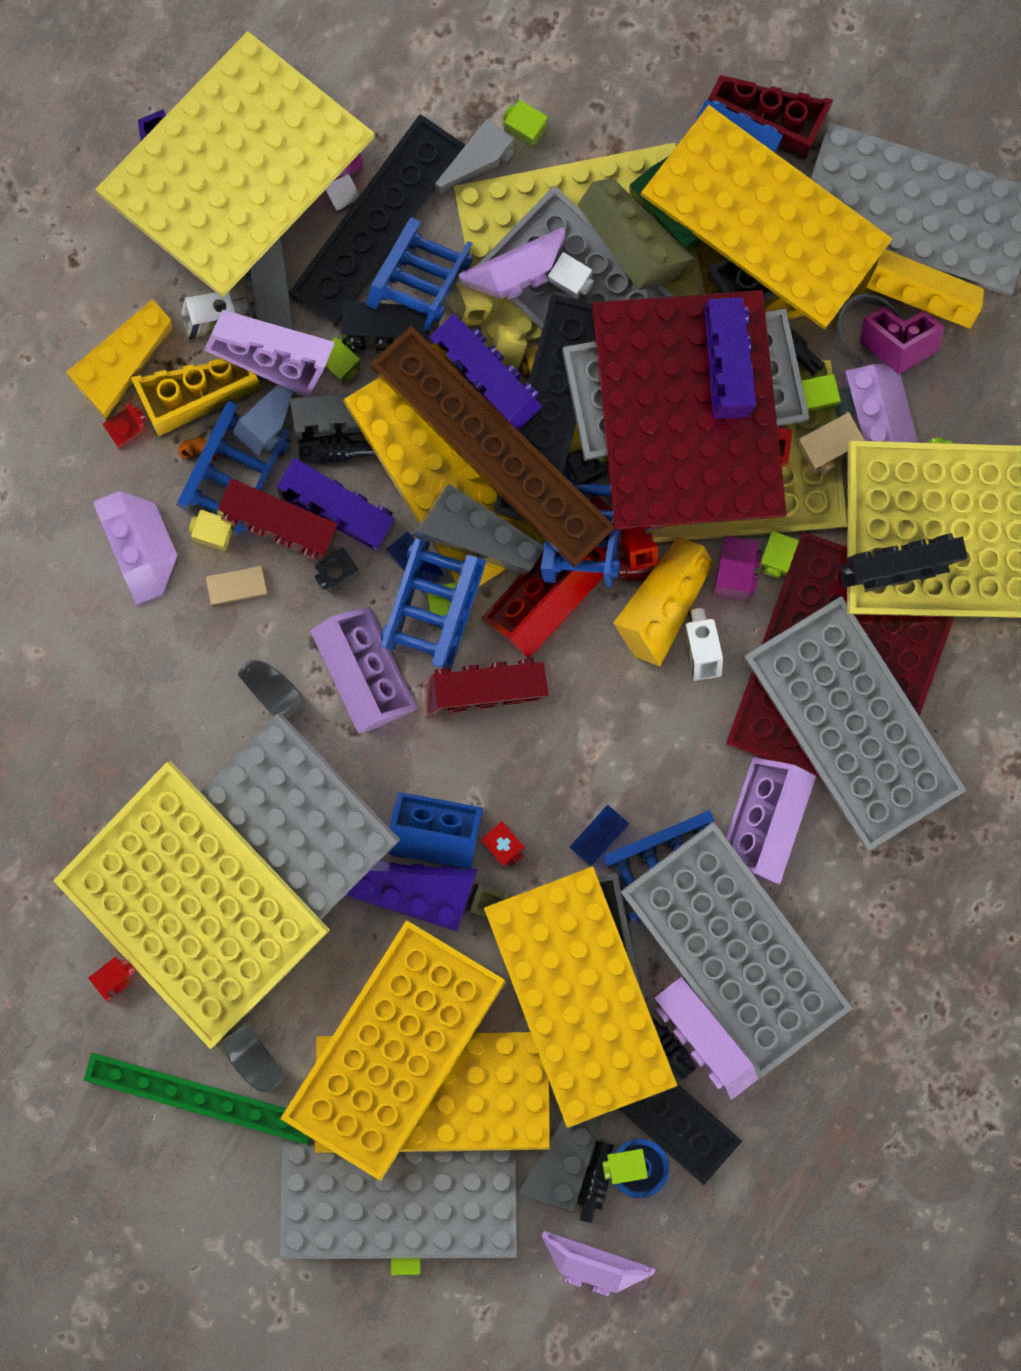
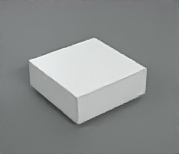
(342, 193)

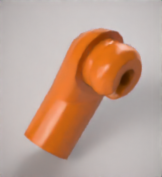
(193, 448)

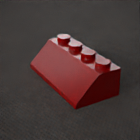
(535, 608)

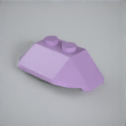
(517, 268)
(138, 543)
(593, 1266)

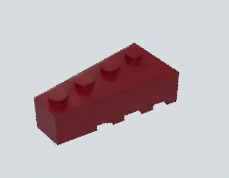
(792, 114)
(277, 520)
(484, 687)

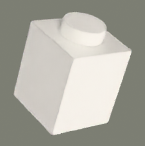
(571, 276)

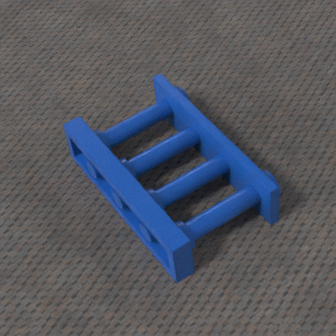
(402, 255)
(218, 445)
(553, 562)
(460, 597)
(647, 848)

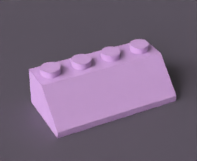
(880, 404)
(362, 669)
(769, 816)

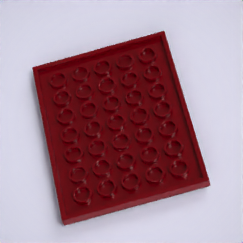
(661, 440)
(905, 643)

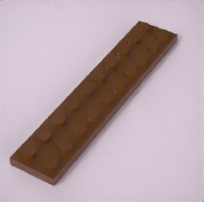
(492, 446)

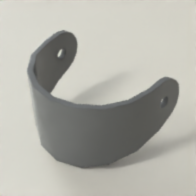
(854, 302)
(271, 688)
(253, 1059)

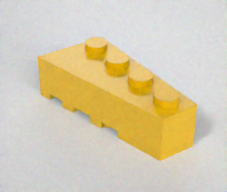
(107, 370)
(192, 392)
(663, 601)

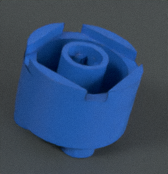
(656, 1166)

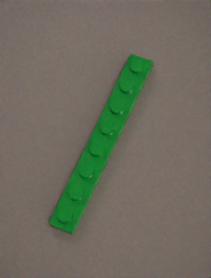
(191, 1096)

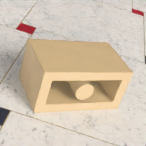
(829, 443)

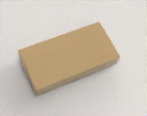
(236, 585)

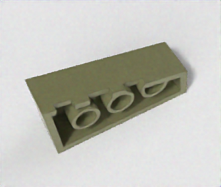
(634, 236)

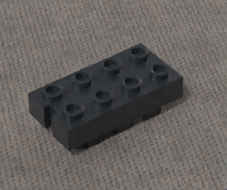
(899, 567)

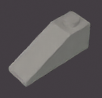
(480, 155)

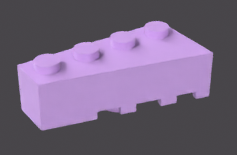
(270, 351)
(706, 1038)

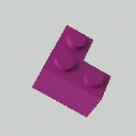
(900, 342)
(736, 569)

